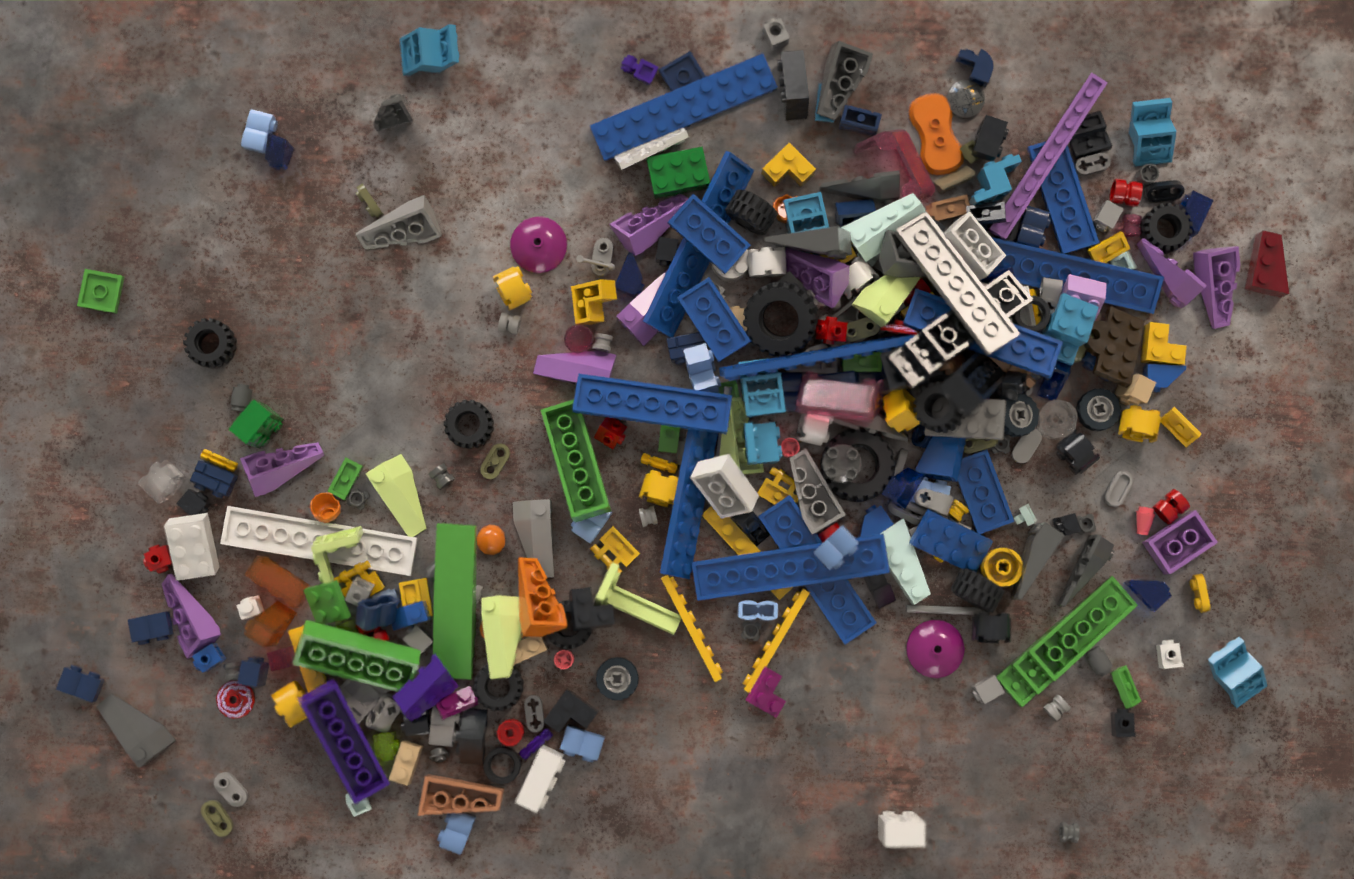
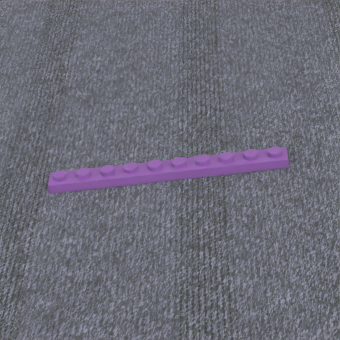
(1049, 154)

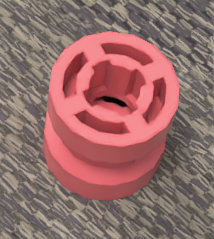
(791, 445)
(561, 659)

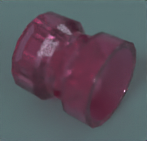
(1131, 225)

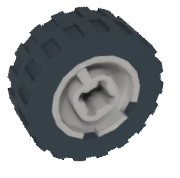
(1098, 409)
(1020, 416)
(617, 678)

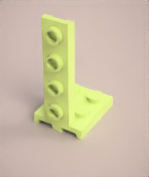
(331, 543)
(635, 605)

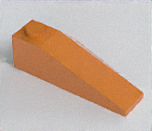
(537, 601)

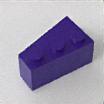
(425, 690)

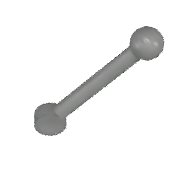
(580, 259)

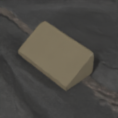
(954, 179)

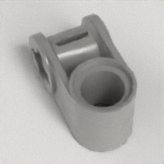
(1050, 292)
(936, 501)
(383, 715)

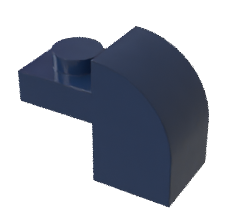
(981, 65)

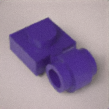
(644, 70)

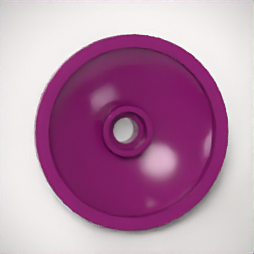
(540, 257)
(921, 648)

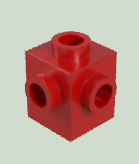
(831, 330)
(611, 432)
(158, 559)

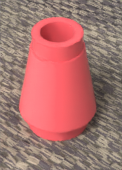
(1144, 519)

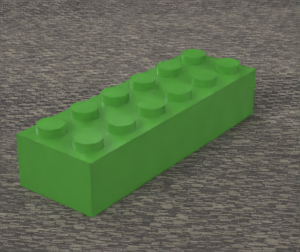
(576, 462)
(356, 656)

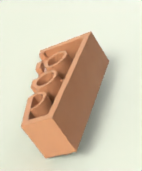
(452, 795)

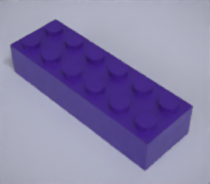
(343, 741)

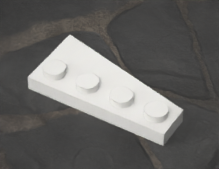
(645, 150)

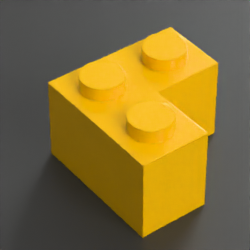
(788, 162)
(589, 298)
(1157, 349)
(899, 410)

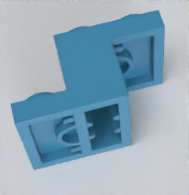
(429, 50)
(1152, 132)
(994, 180)
(805, 213)
(1071, 325)
(762, 393)
(762, 443)
(1237, 672)

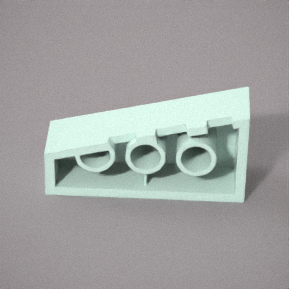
(869, 231)
(905, 563)

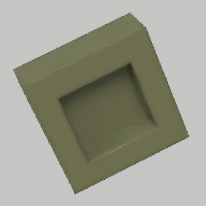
(967, 150)

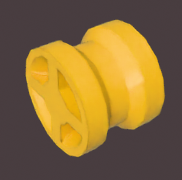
(957, 510)

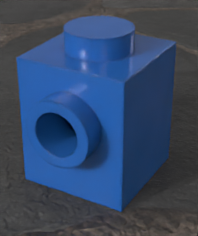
(208, 658)

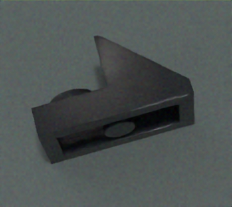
(988, 213)
(880, 589)

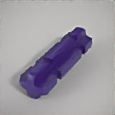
(535, 744)

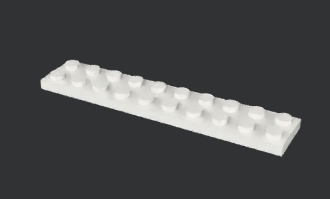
(296, 536)

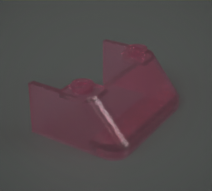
(900, 141)
(839, 398)

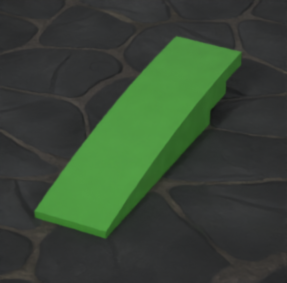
(455, 598)
(1066, 641)

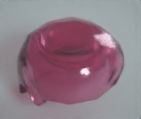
(578, 338)

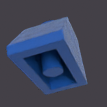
(1162, 374)
(874, 521)
(411, 615)

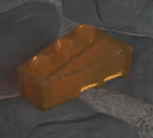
(277, 580)
(270, 625)

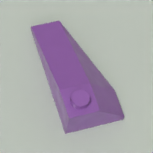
(643, 229)
(1218, 271)
(820, 274)
(1178, 285)
(634, 313)
(568, 365)
(272, 470)
(193, 621)

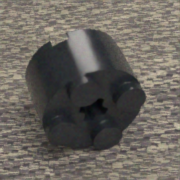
(1077, 452)
(991, 628)

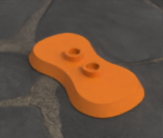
(939, 146)

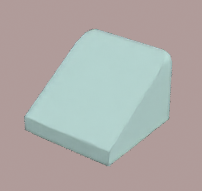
(1124, 260)
(359, 808)

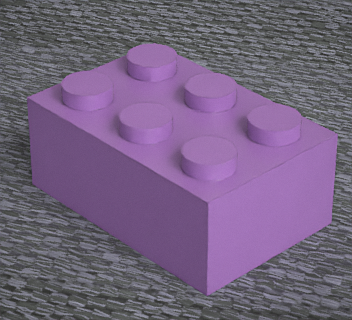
(1179, 542)

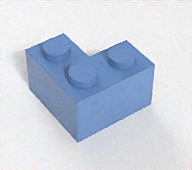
(701, 369)

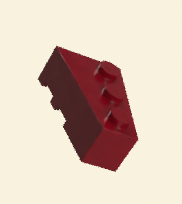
(1267, 266)

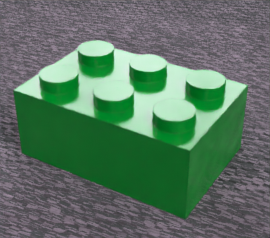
(678, 172)
(256, 424)

